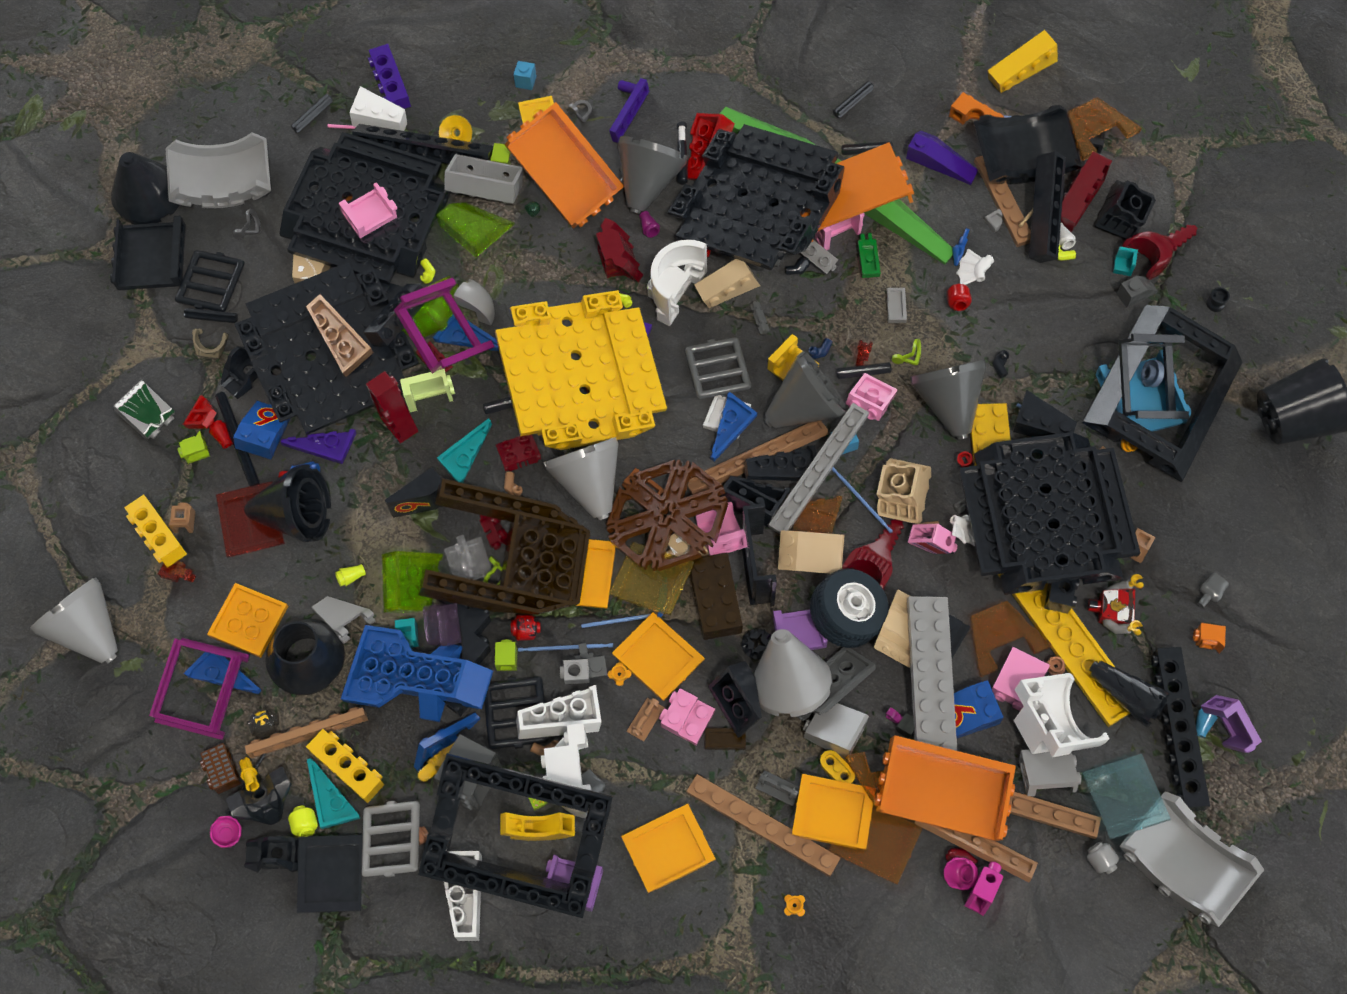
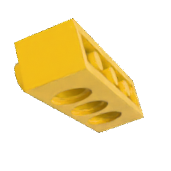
(155, 531)
(366, 788)

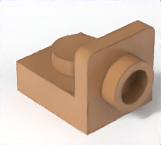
(1145, 541)

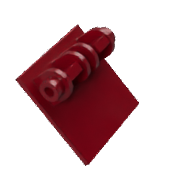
(518, 450)

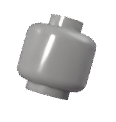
(1103, 858)

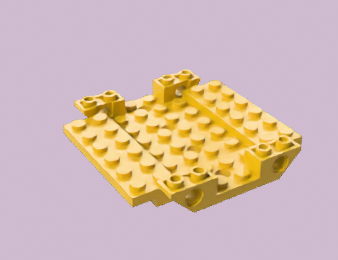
(612, 365)

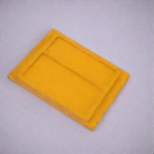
(598, 574)
(658, 656)
(832, 812)
(668, 848)

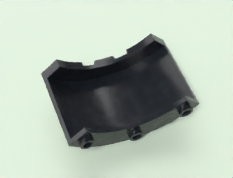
(1014, 143)

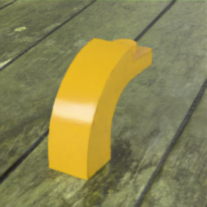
(537, 827)

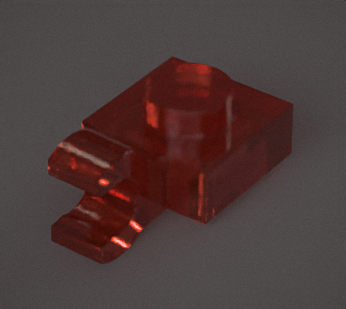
(863, 352)
(176, 571)

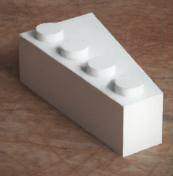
(554, 716)
(464, 905)

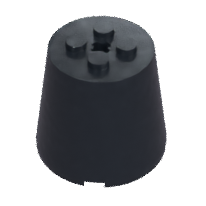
(1305, 404)

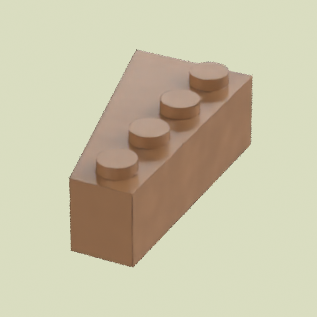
(340, 337)

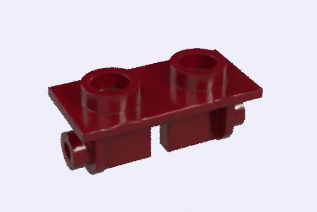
(498, 535)

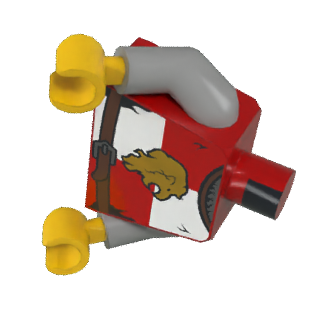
(1117, 607)

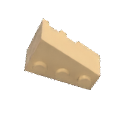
(726, 283)

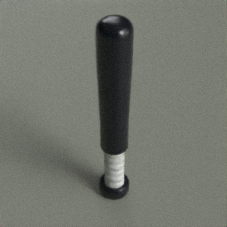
(682, 176)

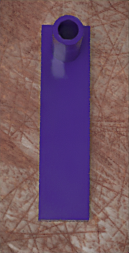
(638, 94)

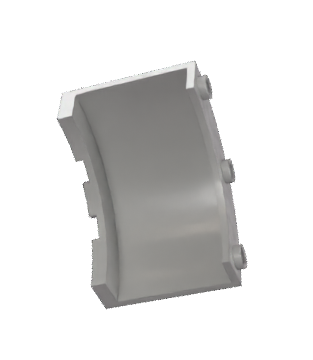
(218, 173)
(1192, 863)

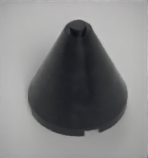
(141, 190)
(294, 504)

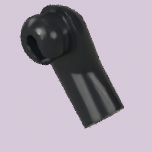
(799, 268)
(999, 362)

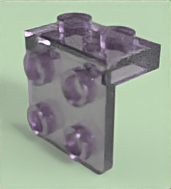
(442, 624)

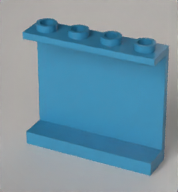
(1149, 398)

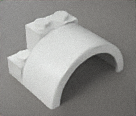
(669, 281)
(1047, 717)
(563, 761)

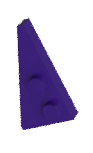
(329, 446)

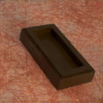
(723, 739)

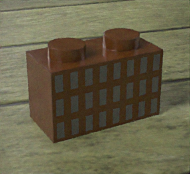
(220, 768)

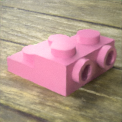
(872, 396)
(686, 716)

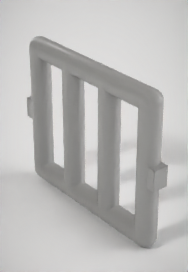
(413, 846)

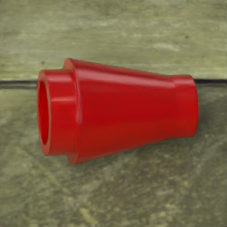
(220, 433)

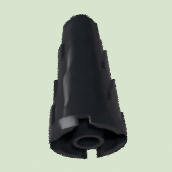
(1131, 692)

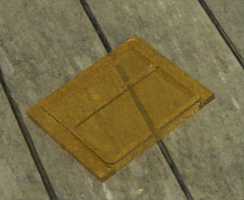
(650, 588)

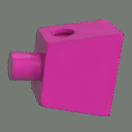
(985, 888)

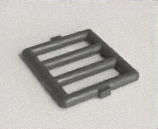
(738, 355)

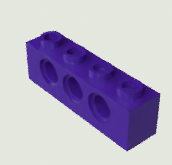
(388, 75)

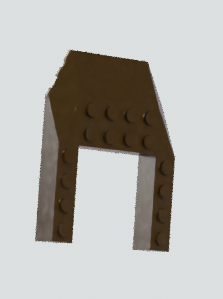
(541, 557)

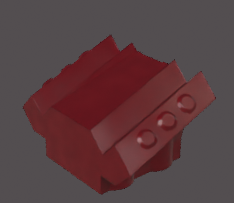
(617, 252)

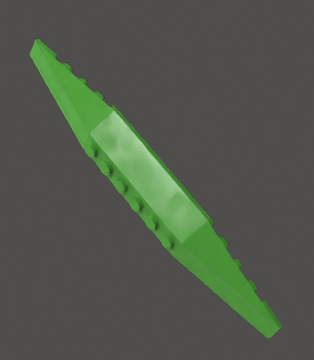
(893, 215)

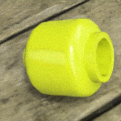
(302, 821)

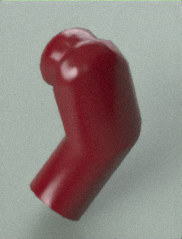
(959, 853)

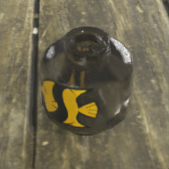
(262, 723)

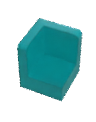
(1125, 261)
(410, 630)

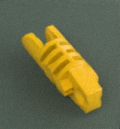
(433, 765)

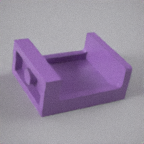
(801, 626)
(1235, 719)
(561, 871)

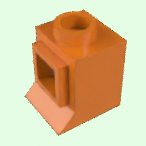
(1210, 636)

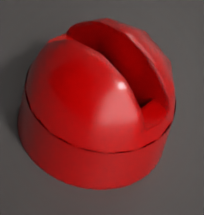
(968, 456)

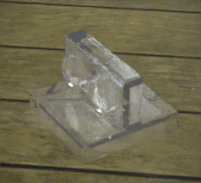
(468, 558)

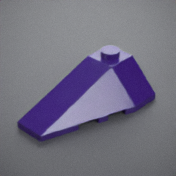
(938, 156)

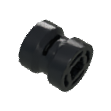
(1218, 299)

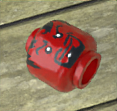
(525, 627)

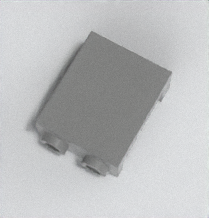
(1047, 772)

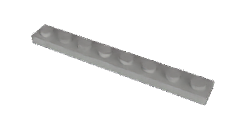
(819, 469)

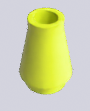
(349, 574)

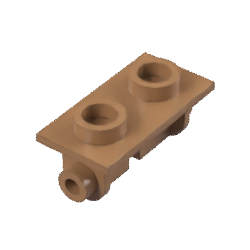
(645, 719)

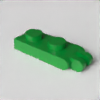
(868, 256)

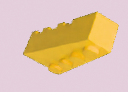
(1024, 62)

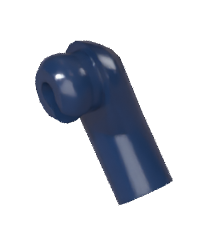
(822, 351)

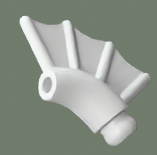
(973, 267)
(962, 529)

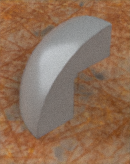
(476, 298)

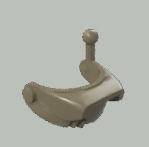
(202, 351)

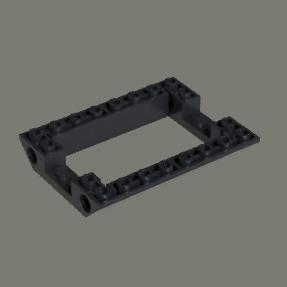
(1114, 425)
(503, 881)

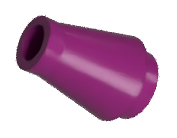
(649, 225)

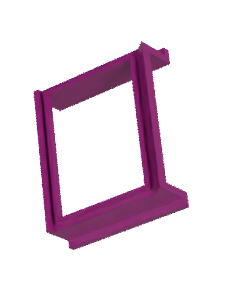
(427, 294)
(213, 729)

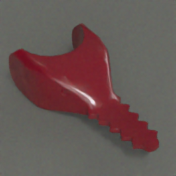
(1159, 247)
(876, 557)

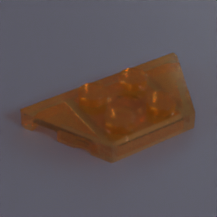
(819, 516)

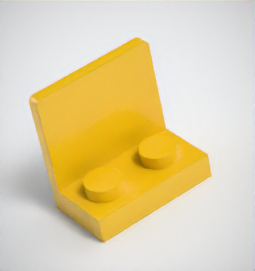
(783, 357)

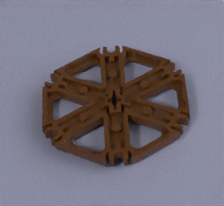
(656, 506)

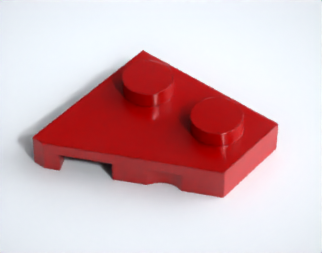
(201, 415)

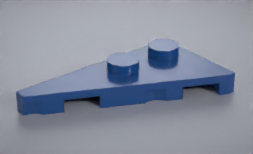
(455, 335)
(734, 421)
(213, 669)
(443, 738)

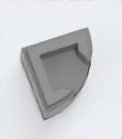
(994, 220)

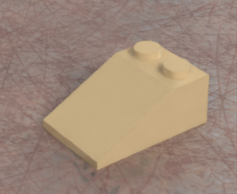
(810, 552)

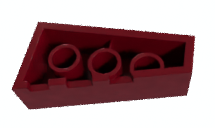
(1084, 189)
(391, 406)

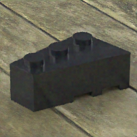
(1041, 419)
(746, 493)

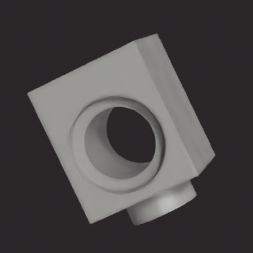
(582, 677)

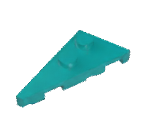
(460, 456)
(330, 803)

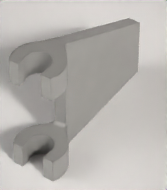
(340, 613)

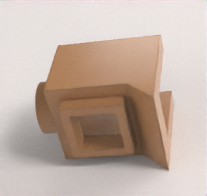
(182, 516)

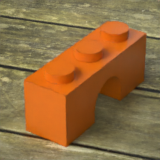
(969, 108)

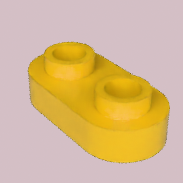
(838, 768)

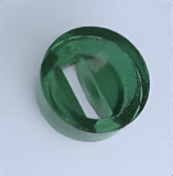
(532, 208)

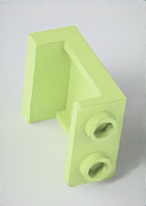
(426, 386)

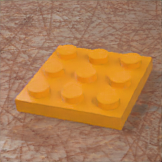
(247, 620)

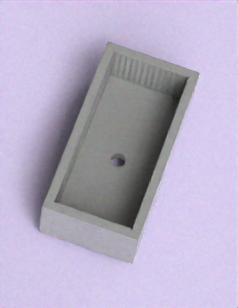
(484, 180)

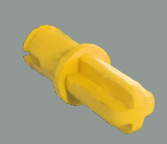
(249, 774)

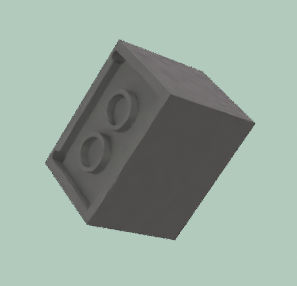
(473, 794)

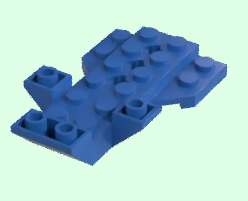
(433, 676)

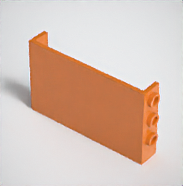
(564, 165)
(867, 183)
(946, 788)

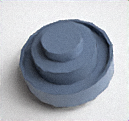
(1152, 373)

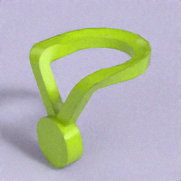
(899, 359)
(496, 564)

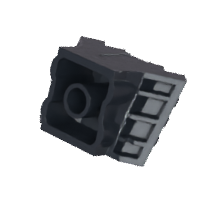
(1125, 209)

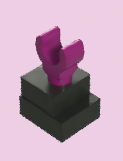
(905, 724)

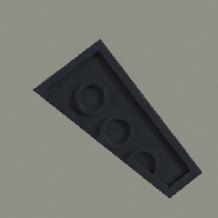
(780, 467)

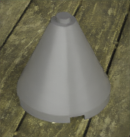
(589, 476)
(81, 623)
(791, 677)

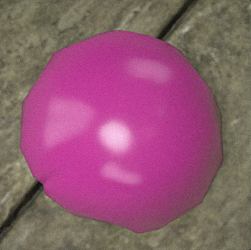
(225, 831)
(961, 873)

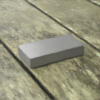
(896, 305)

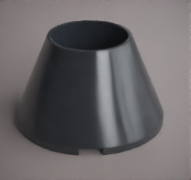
(313, 672)

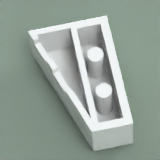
(376, 111)

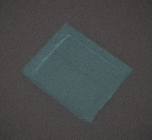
(1126, 796)

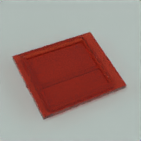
(239, 532)

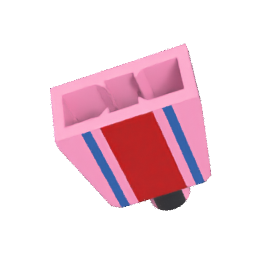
(941, 539)

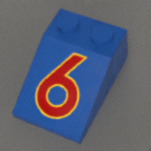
(259, 431)
(976, 709)

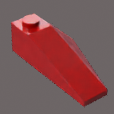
(703, 131)

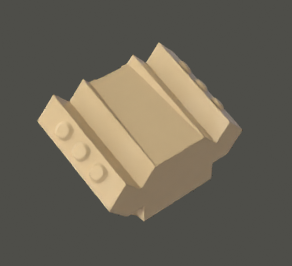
(903, 490)
(894, 634)

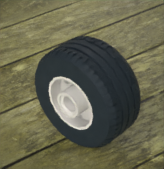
(849, 608)

